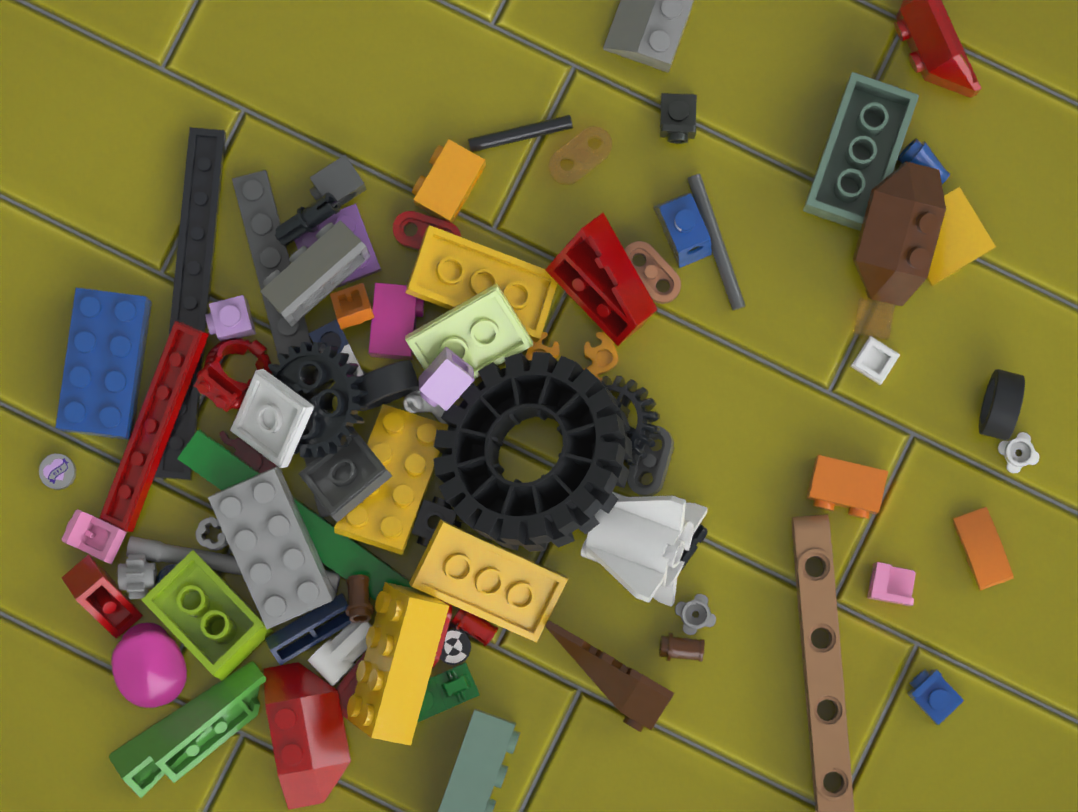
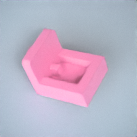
(93, 536)

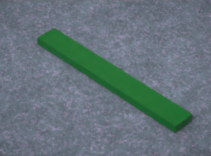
(335, 551)

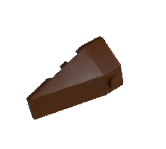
(627, 689)

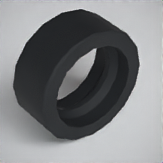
(388, 384)
(1001, 404)

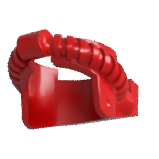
(216, 384)

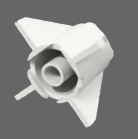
(644, 543)

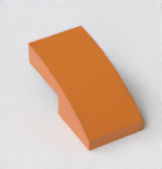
(983, 548)

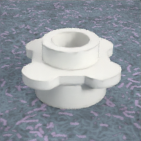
(1022, 443)

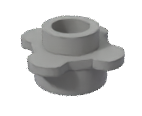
(700, 605)

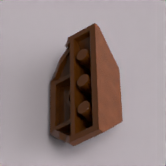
(900, 233)

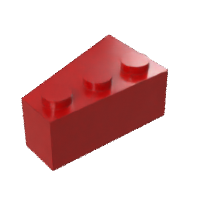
(603, 280)

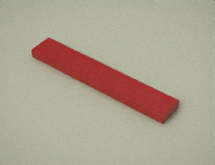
(153, 426)

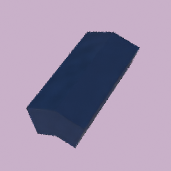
(307, 624)

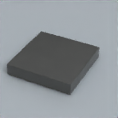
(345, 477)

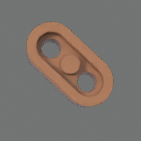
(654, 271)

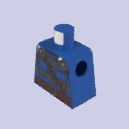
(684, 229)

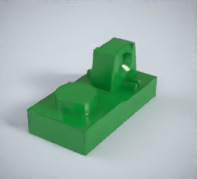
(447, 691)

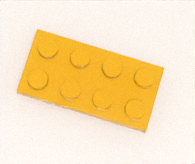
(457, 269)
(407, 451)
(488, 581)

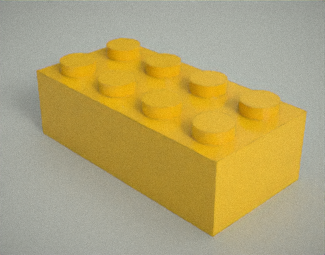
(397, 663)

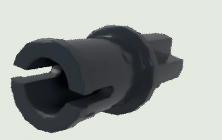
(307, 219)

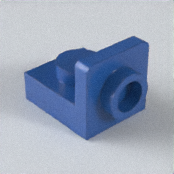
(934, 695)

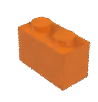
(847, 486)

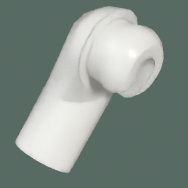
(415, 403)

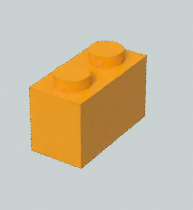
(449, 181)

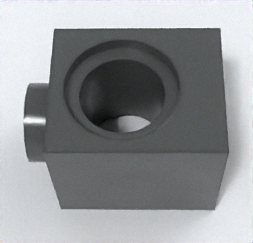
(339, 180)

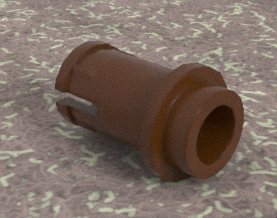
(358, 599)
(681, 648)

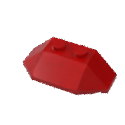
(935, 46)
(305, 733)

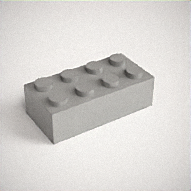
(272, 547)

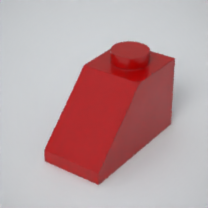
(101, 596)

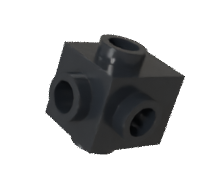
(437, 507)

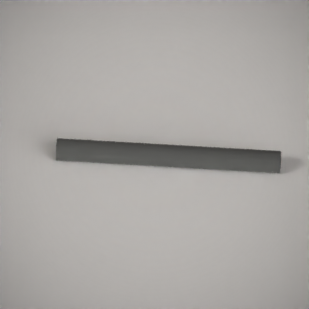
(717, 244)

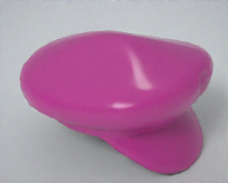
(148, 666)

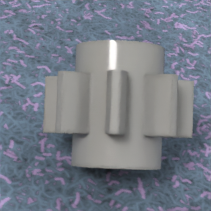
(137, 576)

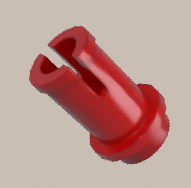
(475, 626)

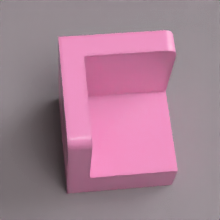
(891, 584)

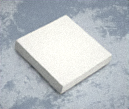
(272, 418)

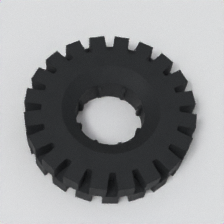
(571, 490)

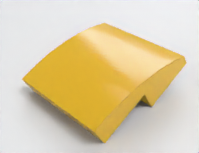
(960, 238)

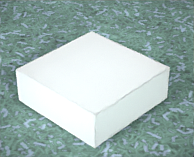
(875, 360)

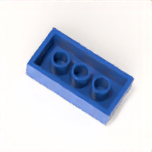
(103, 363)

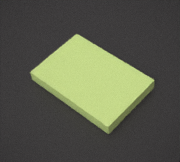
(476, 330)

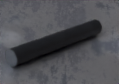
(520, 133)

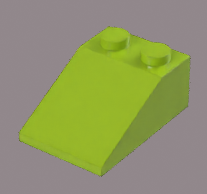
(207, 615)

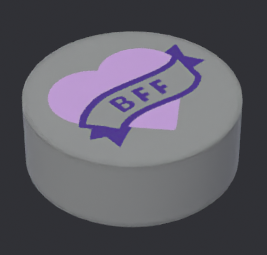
(57, 471)

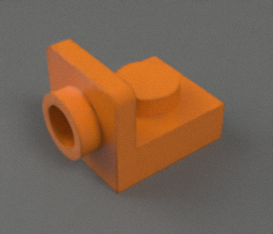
(352, 306)

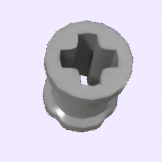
(203, 529)

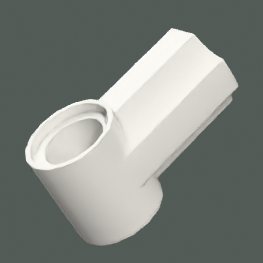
(338, 655)

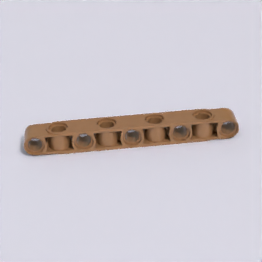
(822, 666)

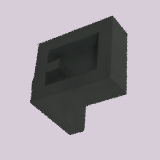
(678, 117)

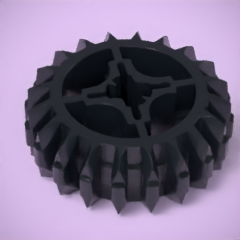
(629, 393)

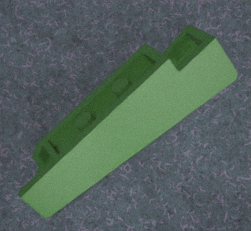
(190, 732)

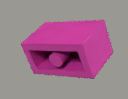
(394, 319)

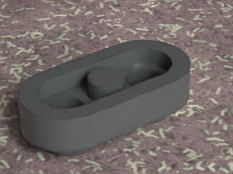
(655, 463)

